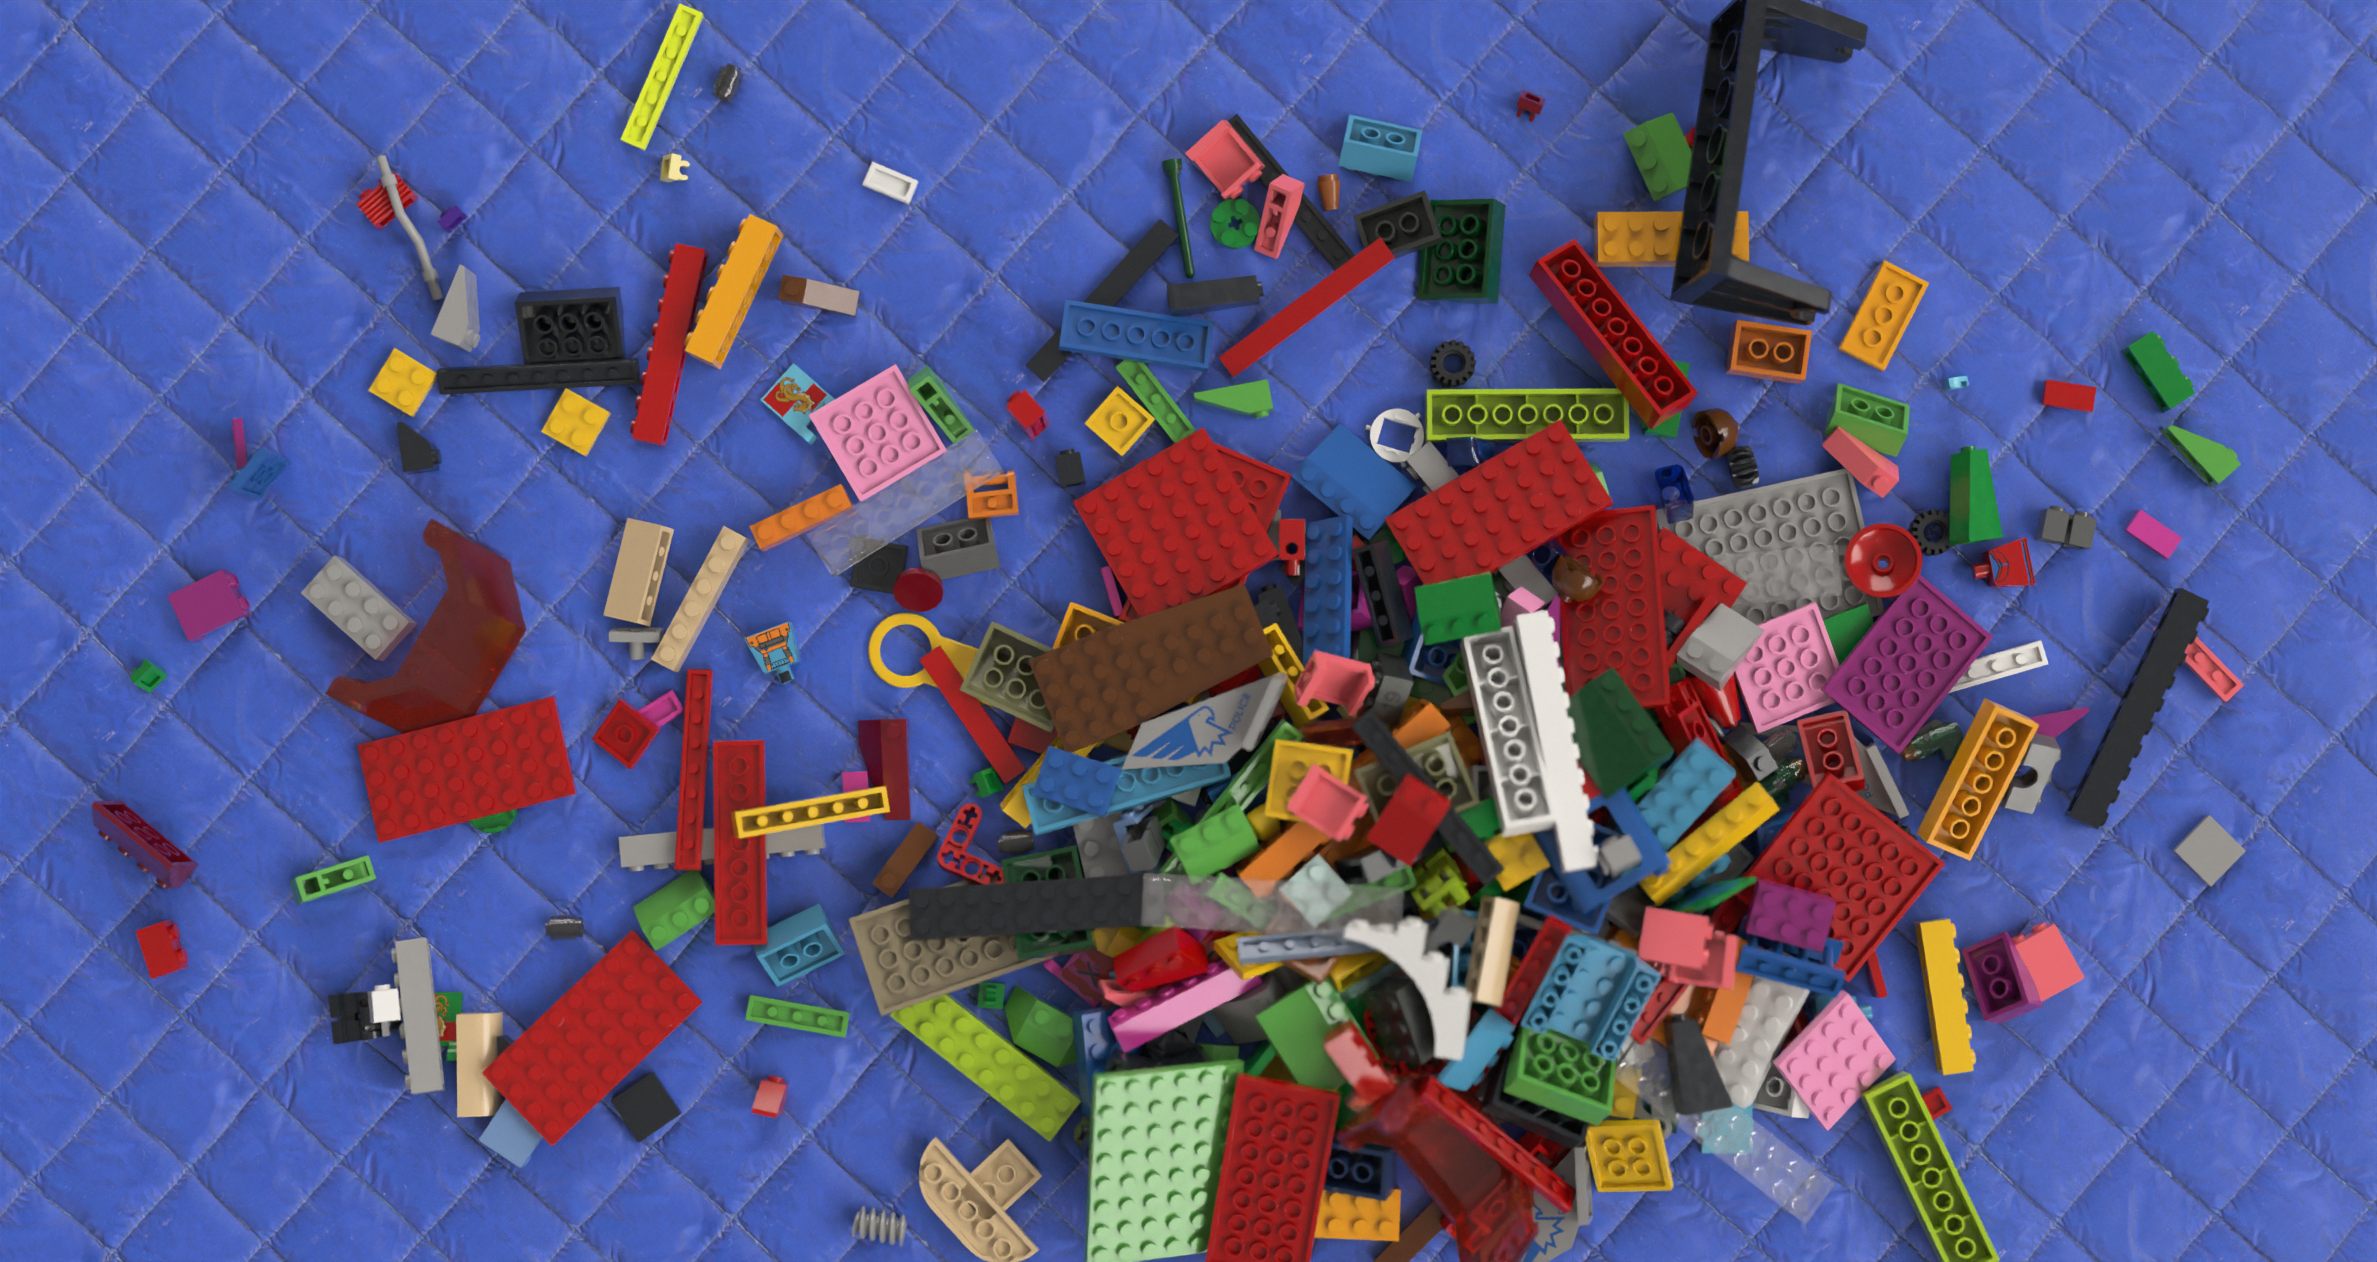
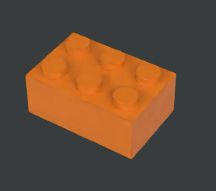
(1768, 352)

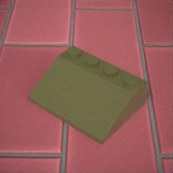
(1004, 675)
(1439, 762)

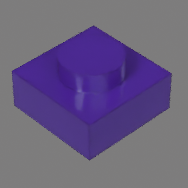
(451, 218)

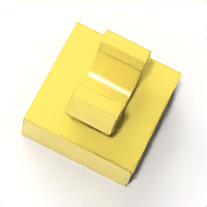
(670, 168)

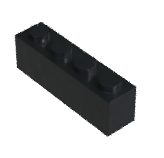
(1382, 593)

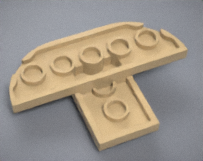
(977, 1201)

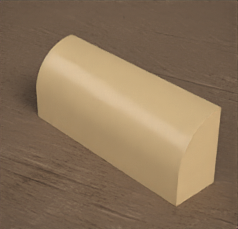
(638, 572)
(1492, 950)
(475, 1052)

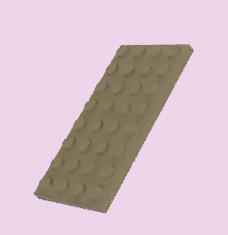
(918, 971)

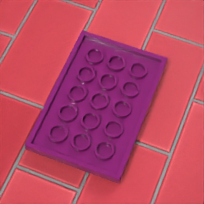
(1906, 664)

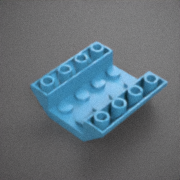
(1592, 994)

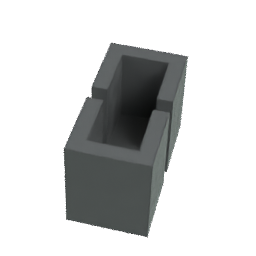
(2070, 530)
(1144, 844)

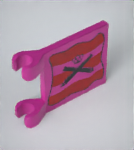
(1080, 974)

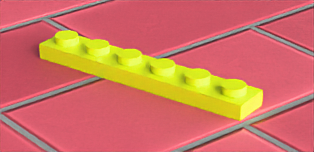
(662, 77)

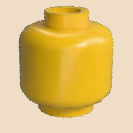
(1263, 826)

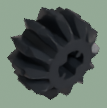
(1742, 467)

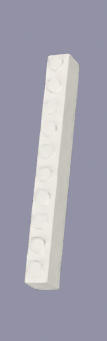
(1554, 732)

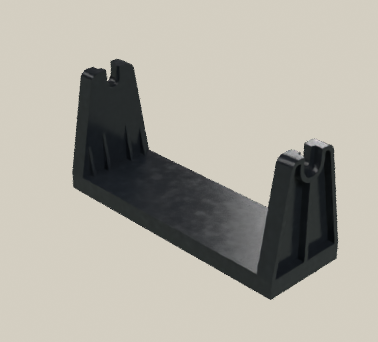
(1704, 265)

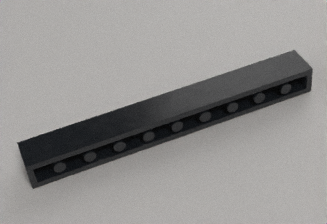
(2137, 708)

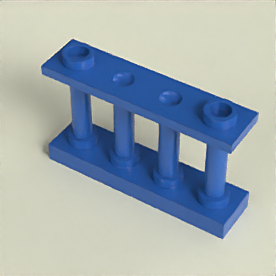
(1790, 970)

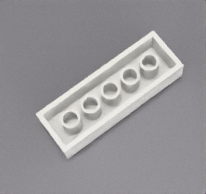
(1758, 1037)

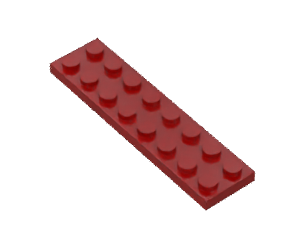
(739, 862)

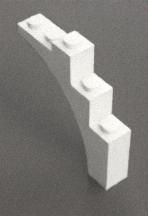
(1430, 972)

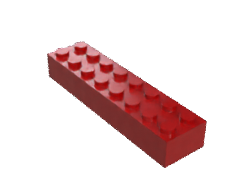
(1612, 333)

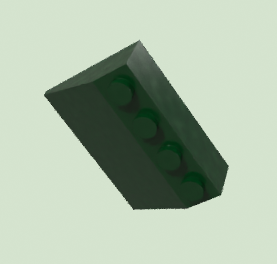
(1469, 258)
(1614, 734)
(1049, 865)

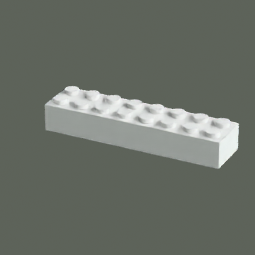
(1508, 732)

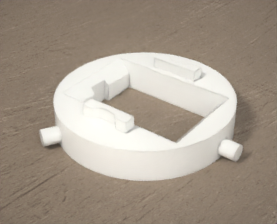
(1403, 417)

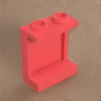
(1226, 159)
(1334, 681)
(1327, 804)
(1675, 938)
(2048, 959)
(1718, 971)

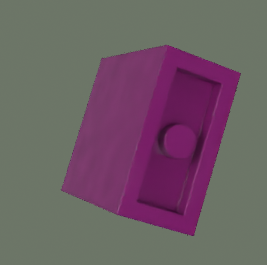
(209, 604)

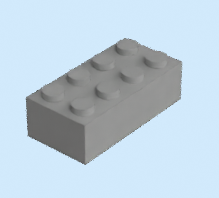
(358, 608)
(1100, 847)

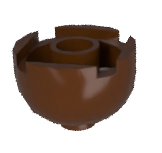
(1716, 432)
(1574, 580)

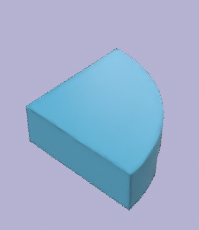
(1955, 383)

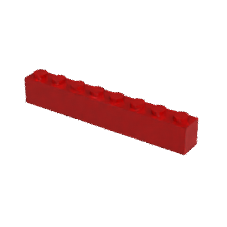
(668, 349)

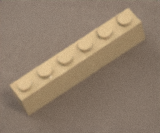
(700, 599)

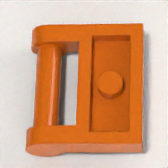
(996, 502)

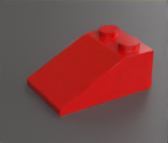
(1831, 748)
(1409, 819)

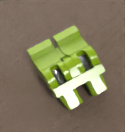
(1438, 883)

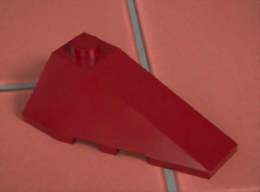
(887, 759)

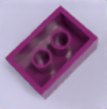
(1789, 915)

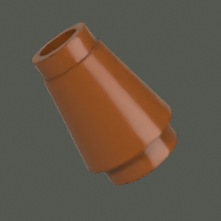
(1329, 191)

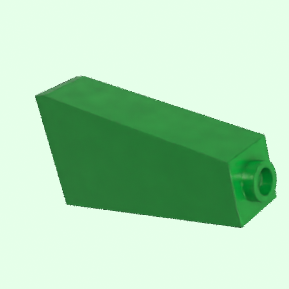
(1972, 498)

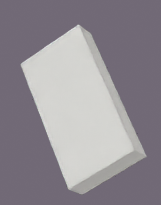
(890, 183)

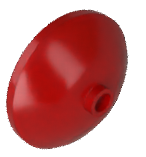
(1888, 544)

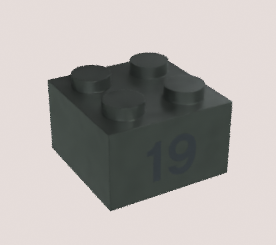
(1390, 688)

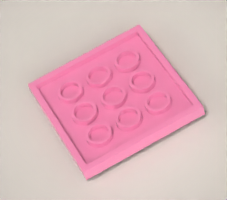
(877, 433)
(1787, 668)
(1834, 1060)

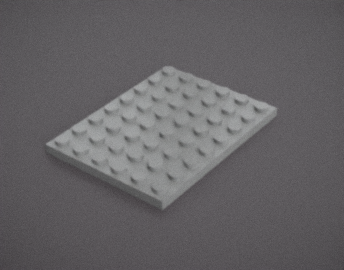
(1782, 517)

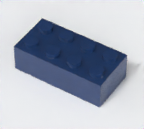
(1363, 1172)

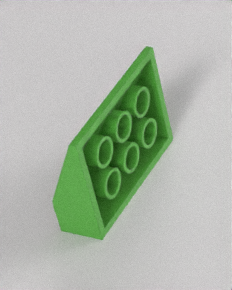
(1298, 1029)
(1561, 1075)

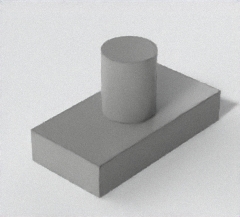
(636, 637)

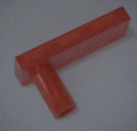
(1334, 732)

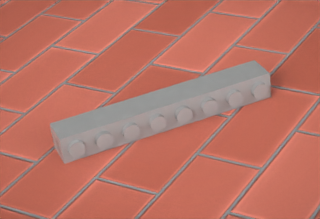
(1434, 472)
(660, 847)

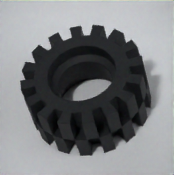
(1463, 353)
(1918, 526)

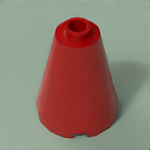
(1720, 705)

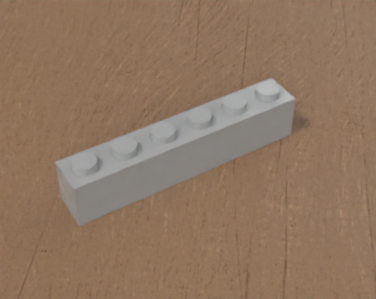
(419, 1016)

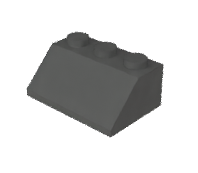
(958, 547)

